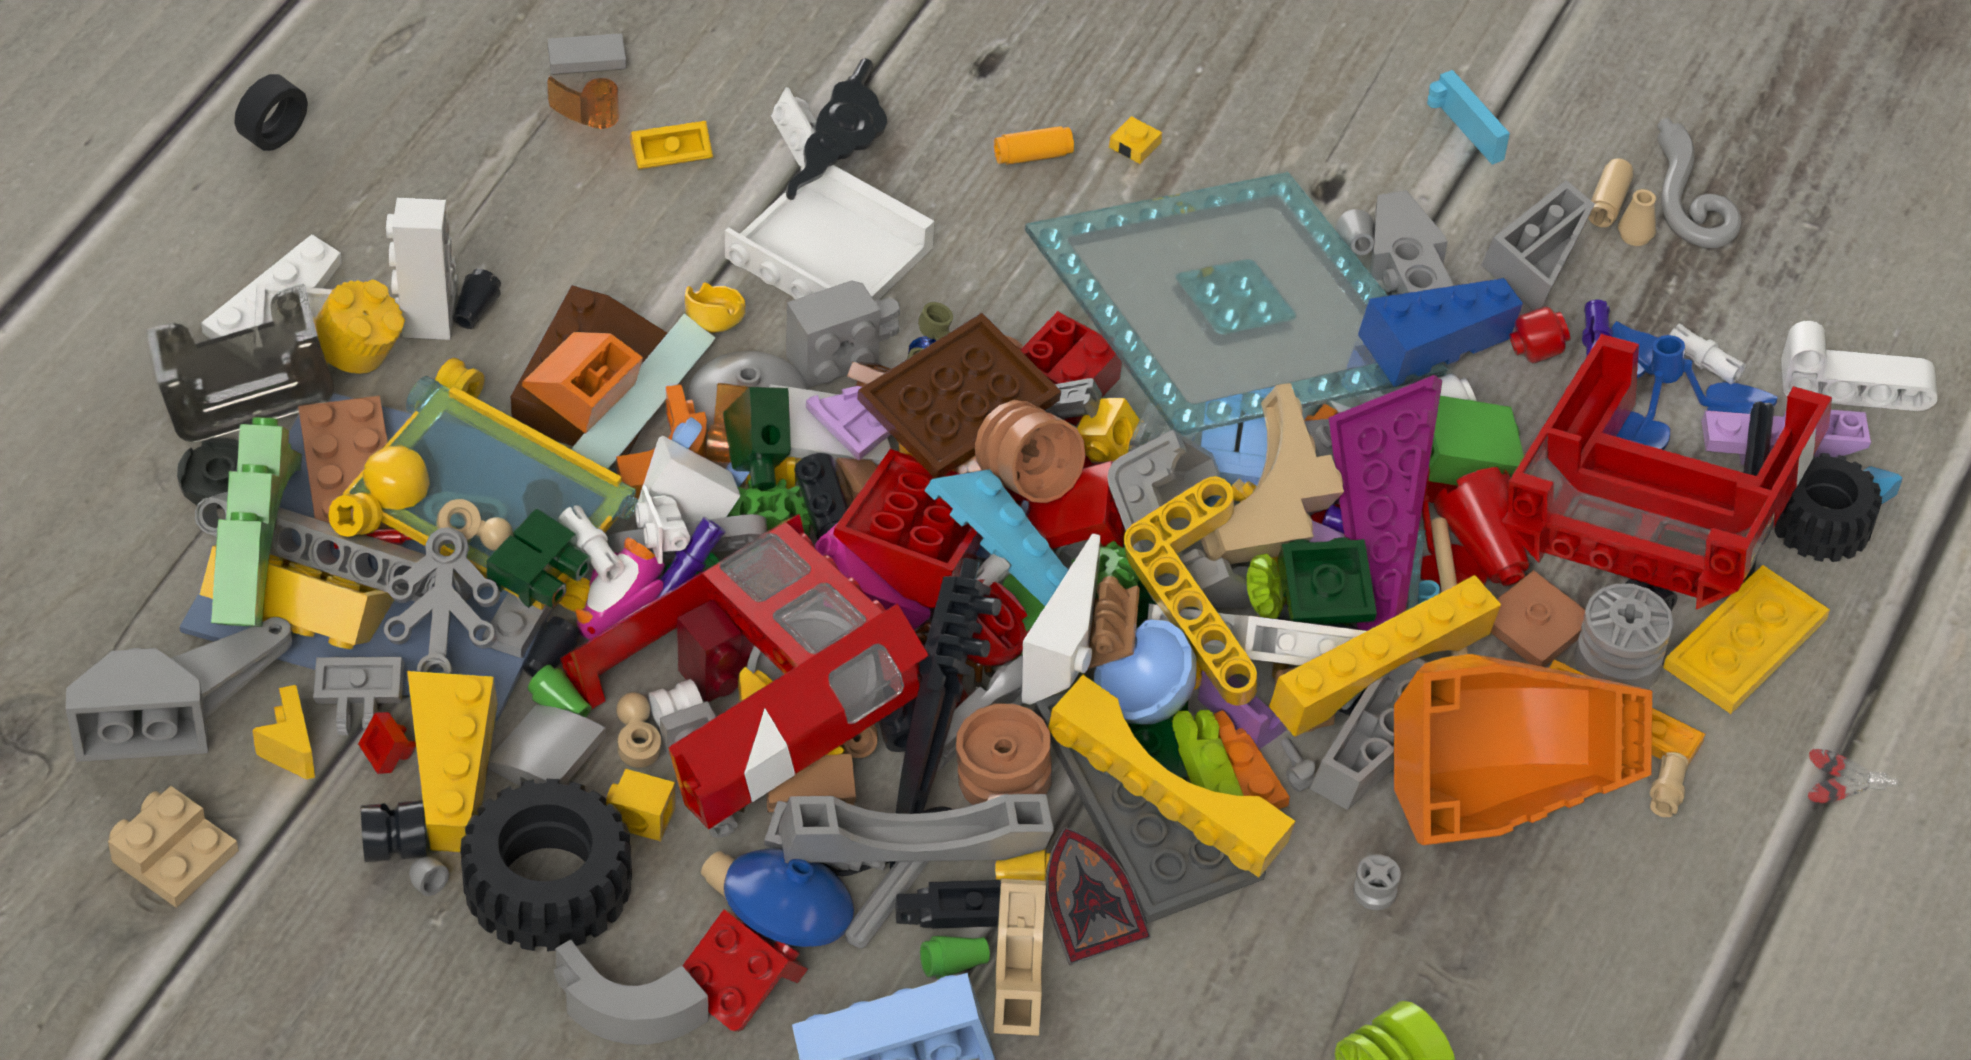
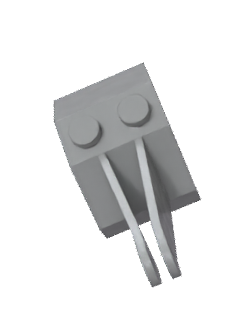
(159, 705)

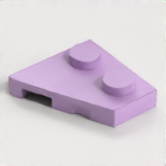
(848, 421)

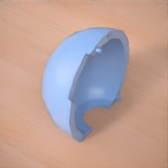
(1155, 678)

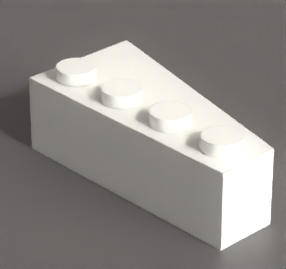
(423, 267)

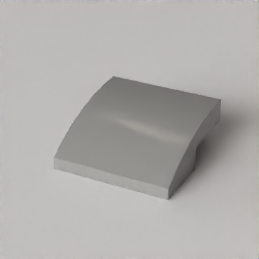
(547, 745)

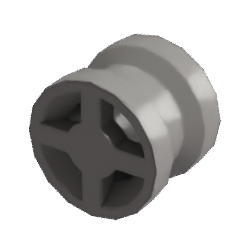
(1376, 871)

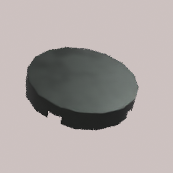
(207, 468)

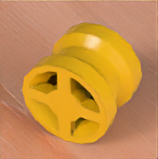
(456, 374)
(366, 514)

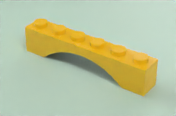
(1332, 679)
(1239, 826)

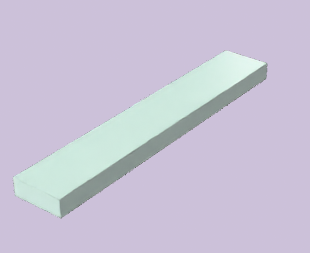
(662, 368)

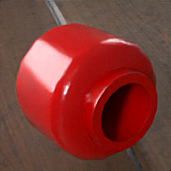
(1540, 334)

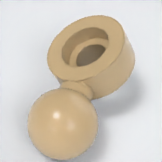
(491, 532)
(633, 711)

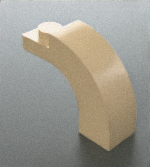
(1019, 957)

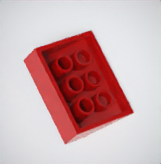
(906, 531)

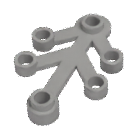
(442, 598)

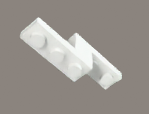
(1272, 638)

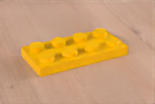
(1746, 639)

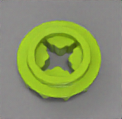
(1265, 587)

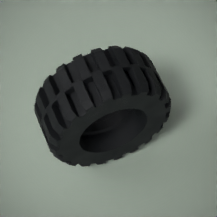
(541, 819)

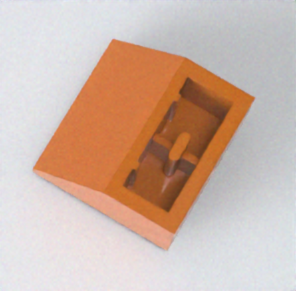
(585, 377)

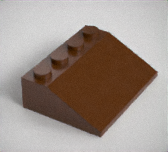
(588, 313)

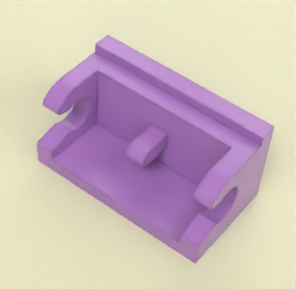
(1253, 717)

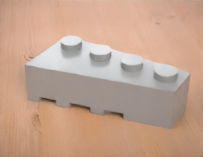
(1365, 743)

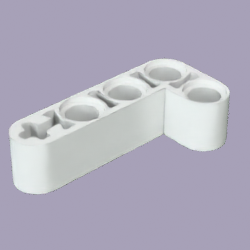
(1855, 376)

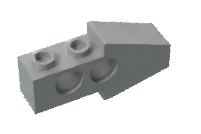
(1407, 246)

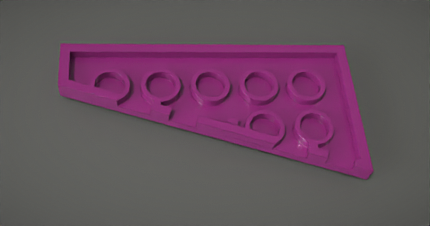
(1384, 471)

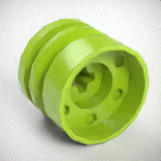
(1397, 1034)

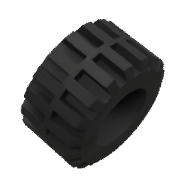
(1837, 530)

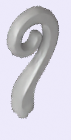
(1680, 154)

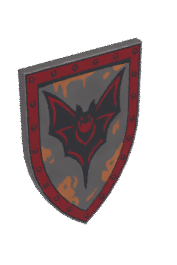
(1091, 899)

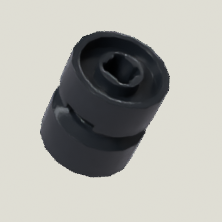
(393, 831)

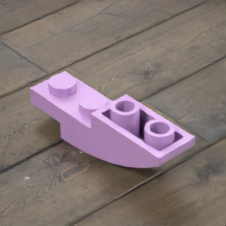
(1729, 433)

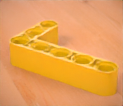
(1185, 590)

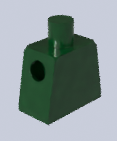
(759, 433)

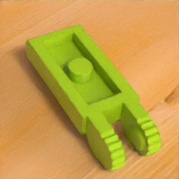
(1204, 758)

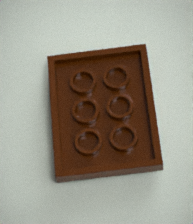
(949, 388)

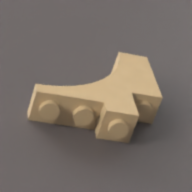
(1289, 487)

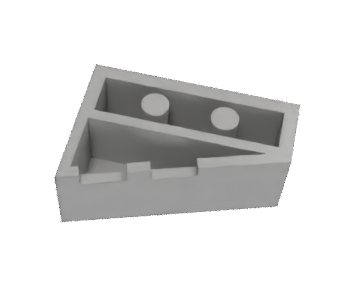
(1539, 243)

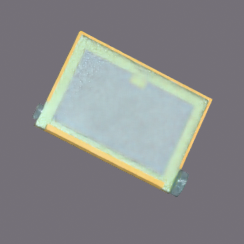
(496, 466)

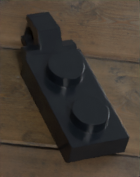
(951, 905)

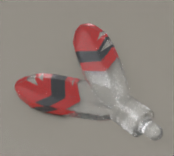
(1850, 777)

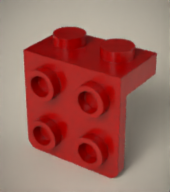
(739, 969)

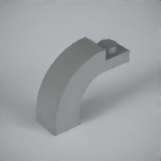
(629, 1013)

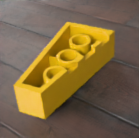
(453, 745)

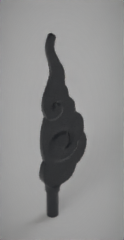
(843, 125)

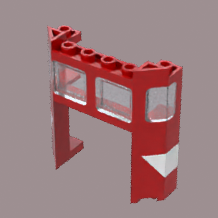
(838, 654)

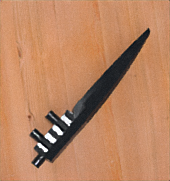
(940, 686)

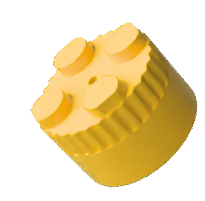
(359, 325)

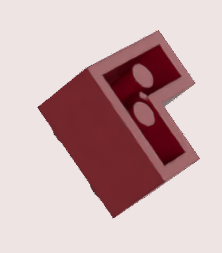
(711, 650)

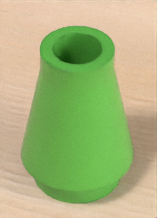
(555, 689)
(952, 955)

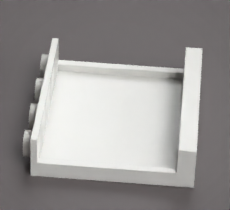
(832, 235)

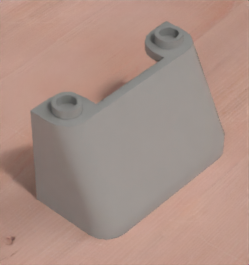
(1153, 477)

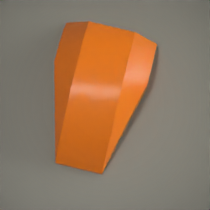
(1509, 742)

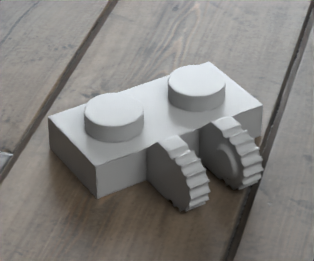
(357, 681)

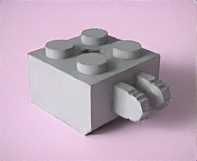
(837, 328)

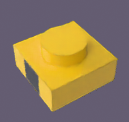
(1135, 140)

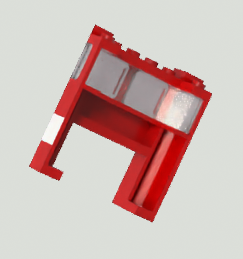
(1645, 507)

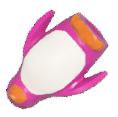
(619, 598)

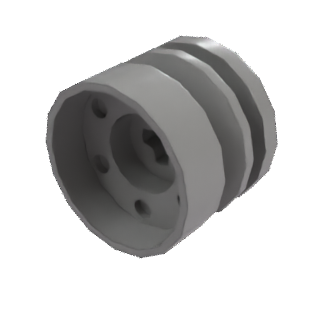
(1624, 635)

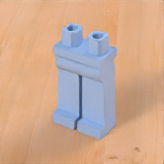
(1242, 465)

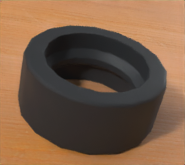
(257, 104)

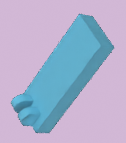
(1469, 115)

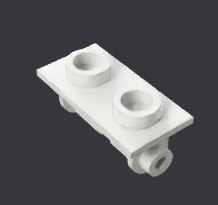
(794, 122)
(661, 524)

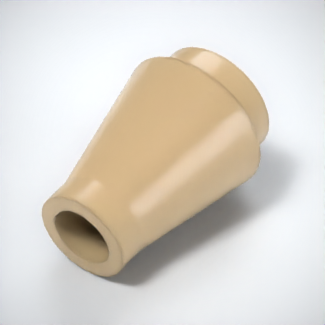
(1639, 220)

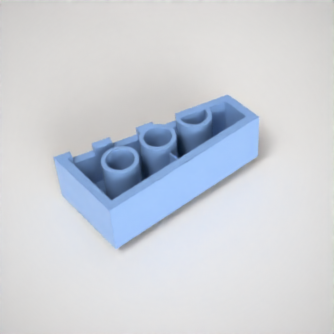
(912, 1024)

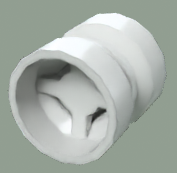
(675, 700)

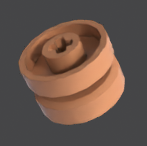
(1003, 753)

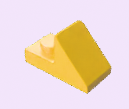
(287, 740)

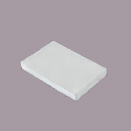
(811, 437)

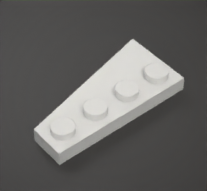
(307, 264)

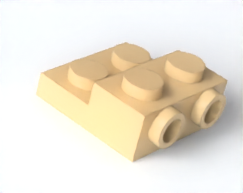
(170, 846)

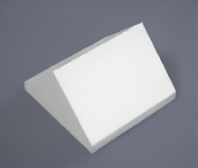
(691, 480)

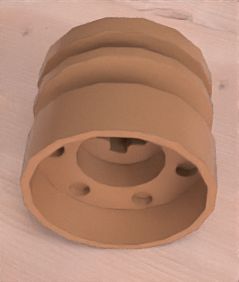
(1030, 450)

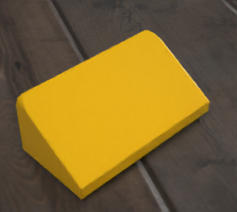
(671, 145)

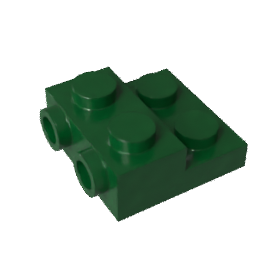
(1327, 581)

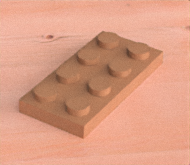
(337, 446)

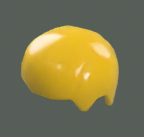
(715, 307)
(396, 477)

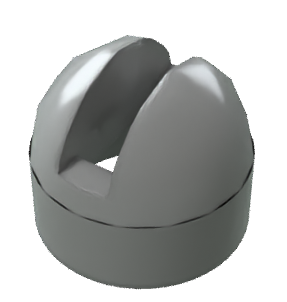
(428, 875)

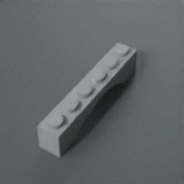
(840, 832)

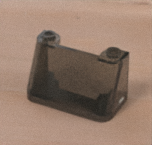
(243, 373)

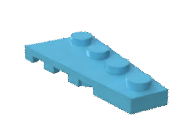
(1005, 529)

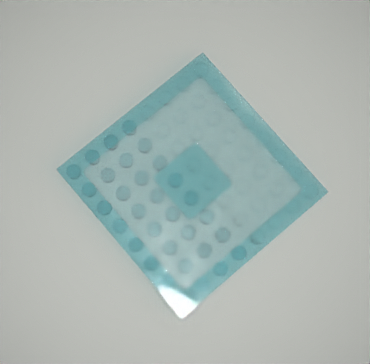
(1222, 298)

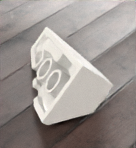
(1061, 635)

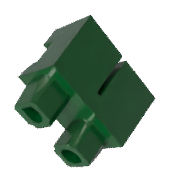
(536, 558)

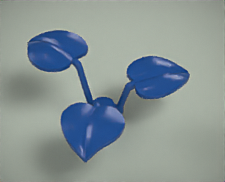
(1666, 360)

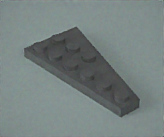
(1157, 854)

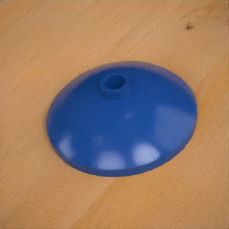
(788, 901)

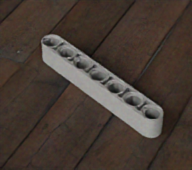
(316, 552)

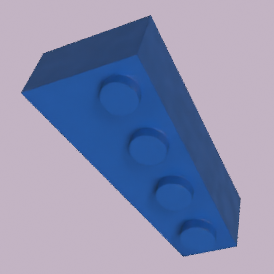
(1437, 325)

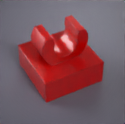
(385, 743)

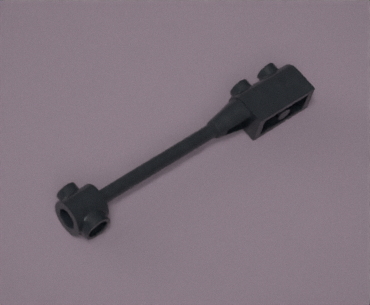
(826, 501)

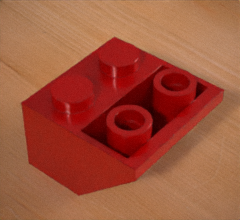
(1073, 352)

